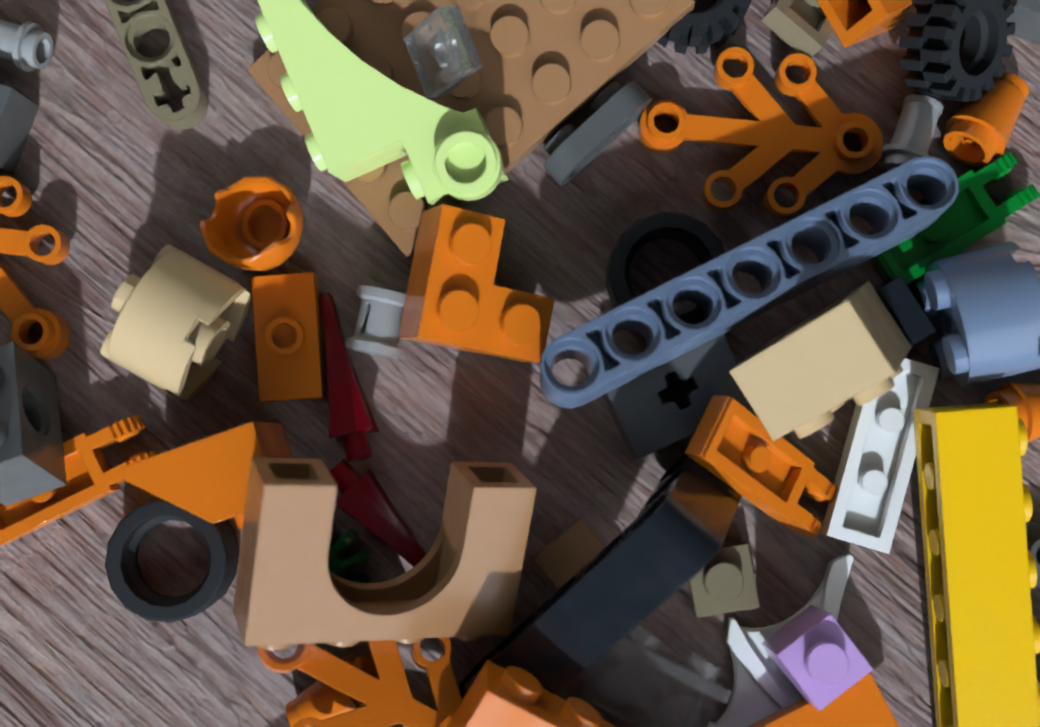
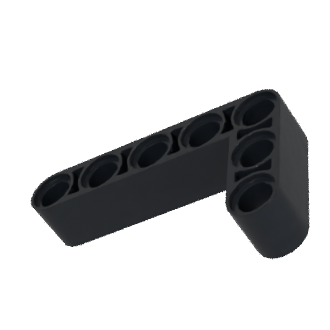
(625, 581)

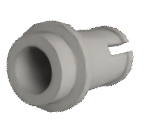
(25, 45)
(912, 131)

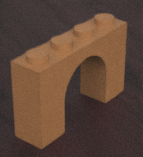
(457, 590)

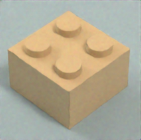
(823, 362)

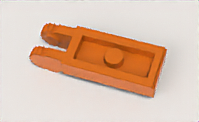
(763, 471)
(86, 478)

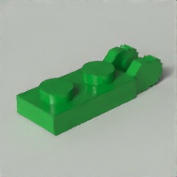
(961, 225)

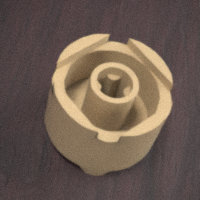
(175, 322)

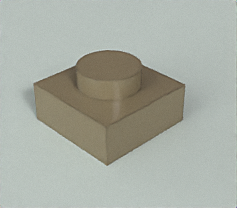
(799, 24)
(725, 583)

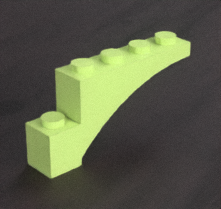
(353, 109)

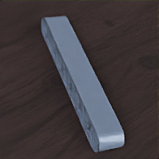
(770, 259)

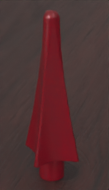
(347, 406)
(370, 506)

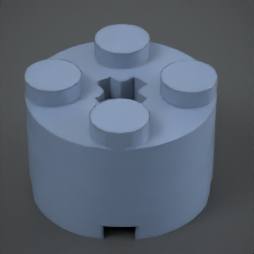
(982, 314)

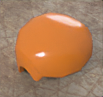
(254, 224)

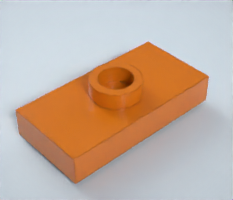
(288, 337)

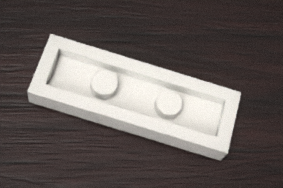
(879, 461)

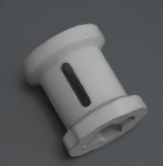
(377, 322)

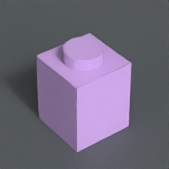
(817, 656)

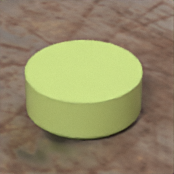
(467, 164)

